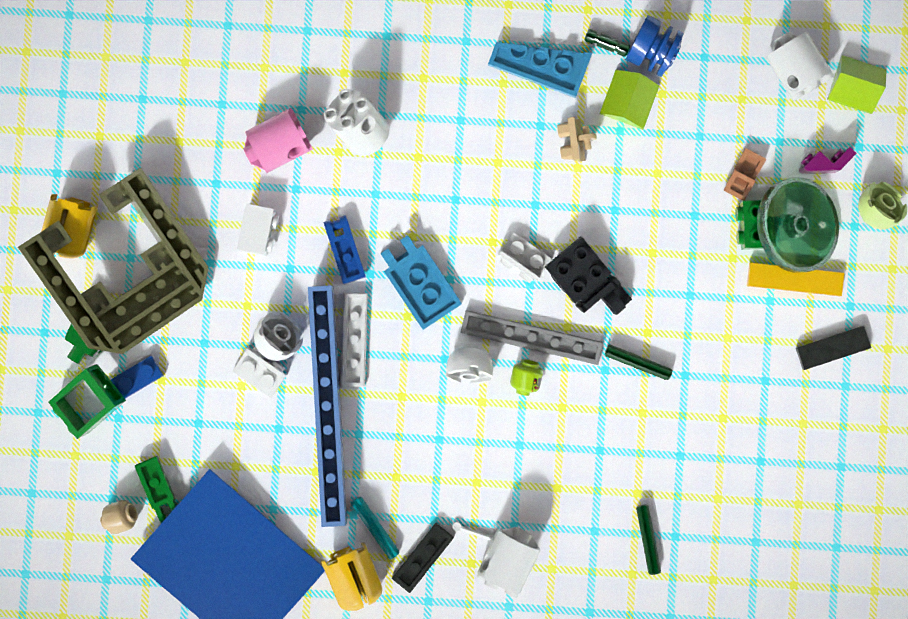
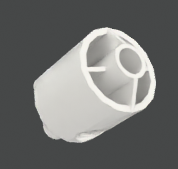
(799, 64)
(357, 122)
(509, 560)

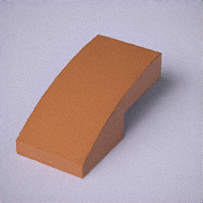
(744, 174)

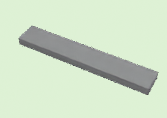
(532, 337)

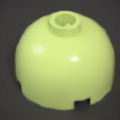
(881, 206)

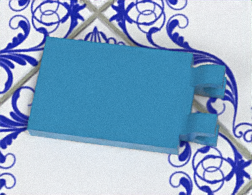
(420, 284)

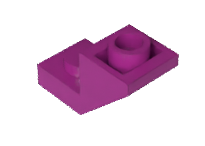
(821, 164)

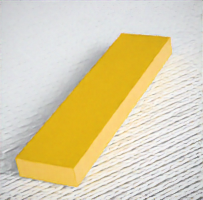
(811, 282)

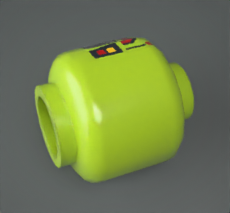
(526, 377)

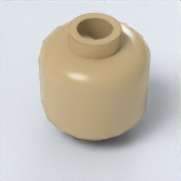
(119, 517)

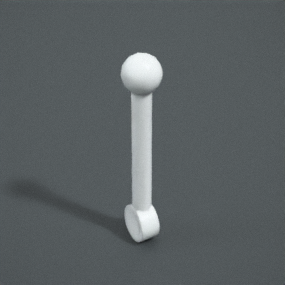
(457, 527)

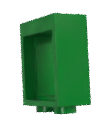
(102, 388)

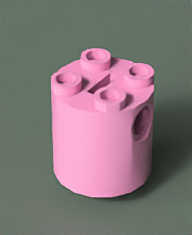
(276, 141)

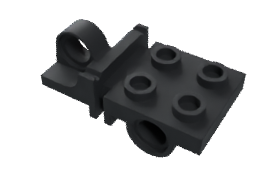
(585, 278)

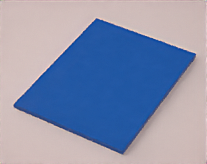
(226, 557)

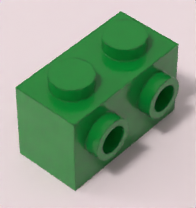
(748, 232)

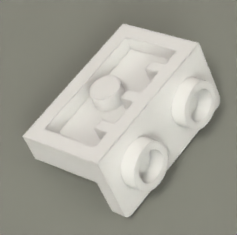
(524, 258)
(259, 372)

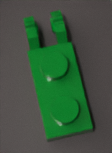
(156, 486)

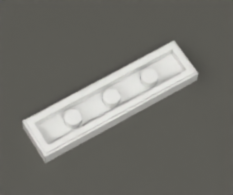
(354, 339)

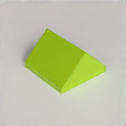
(857, 84)
(629, 98)

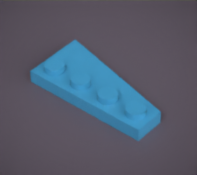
(543, 66)

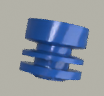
(655, 46)

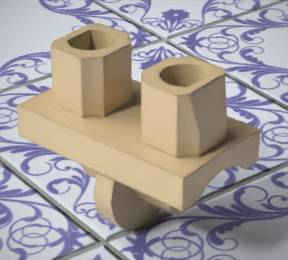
(574, 131)

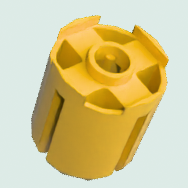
(77, 221)
(343, 582)

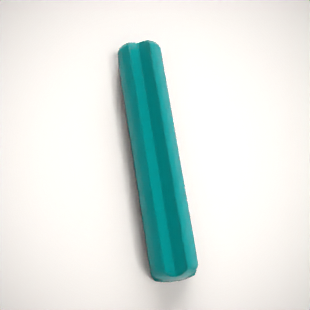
(375, 528)

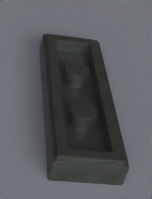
(833, 348)
(422, 557)

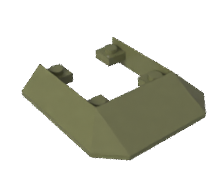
(171, 290)

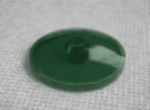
(798, 225)

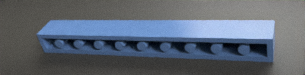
(327, 406)

